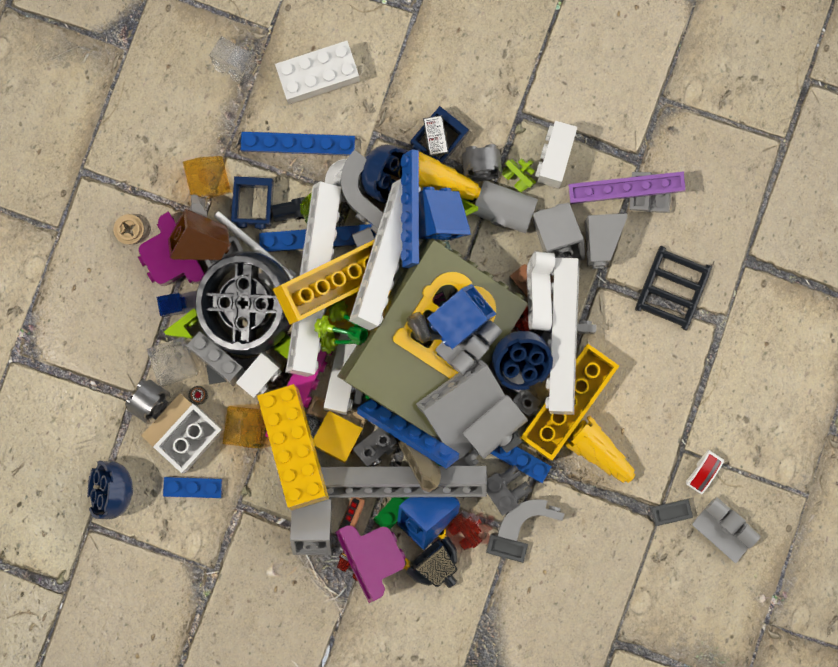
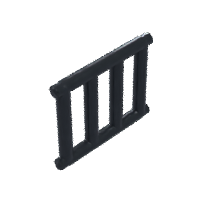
(697, 287)

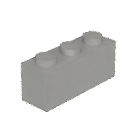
(216, 358)

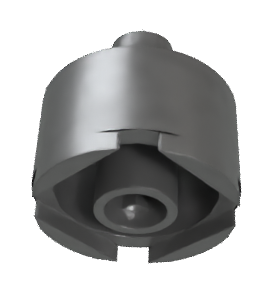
(482, 162)
(147, 401)

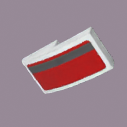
(705, 472)

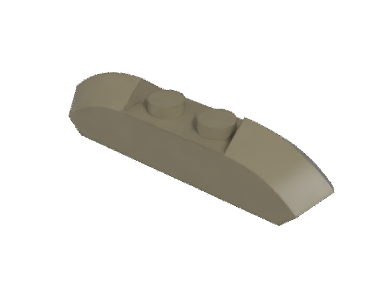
(425, 470)

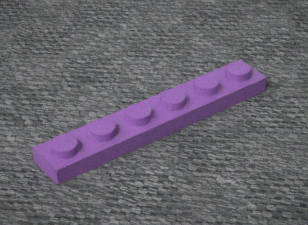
(627, 187)

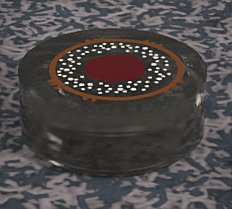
(198, 395)

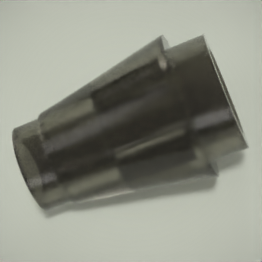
(419, 326)

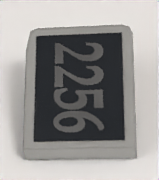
(314, 424)

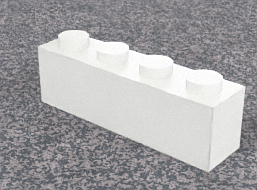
(339, 391)

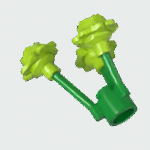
(323, 327)

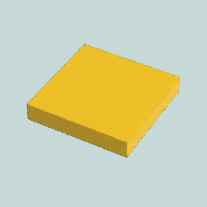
(336, 436)

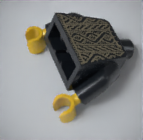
(435, 564)

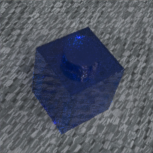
(171, 304)

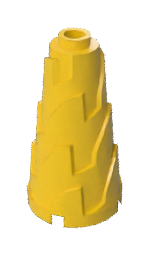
(440, 176)
(598, 449)

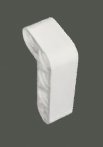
(539, 290)

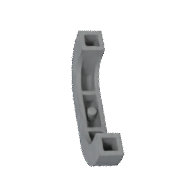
(349, 185)

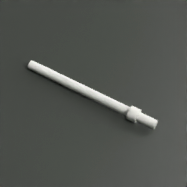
(247, 240)

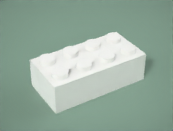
(317, 72)

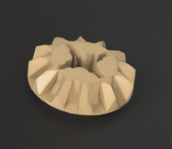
(130, 220)

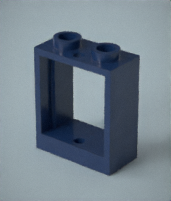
(452, 123)
(252, 182)

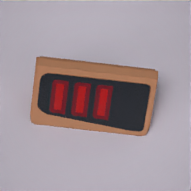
(352, 512)

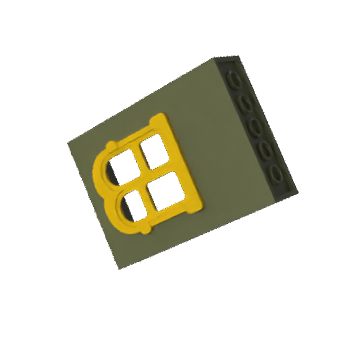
(402, 371)

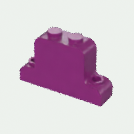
(155, 255)
(371, 557)

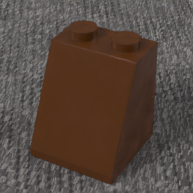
(198, 238)

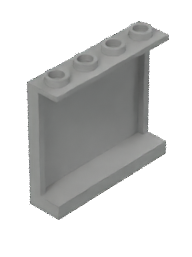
(461, 403)

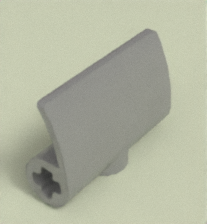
(505, 207)
(471, 349)
(495, 427)
(726, 529)

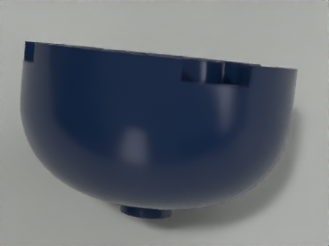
(379, 164)
(525, 354)
(115, 490)

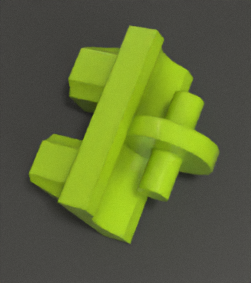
(525, 179)

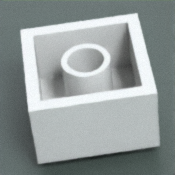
(259, 374)

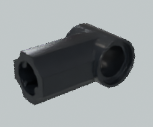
(288, 210)

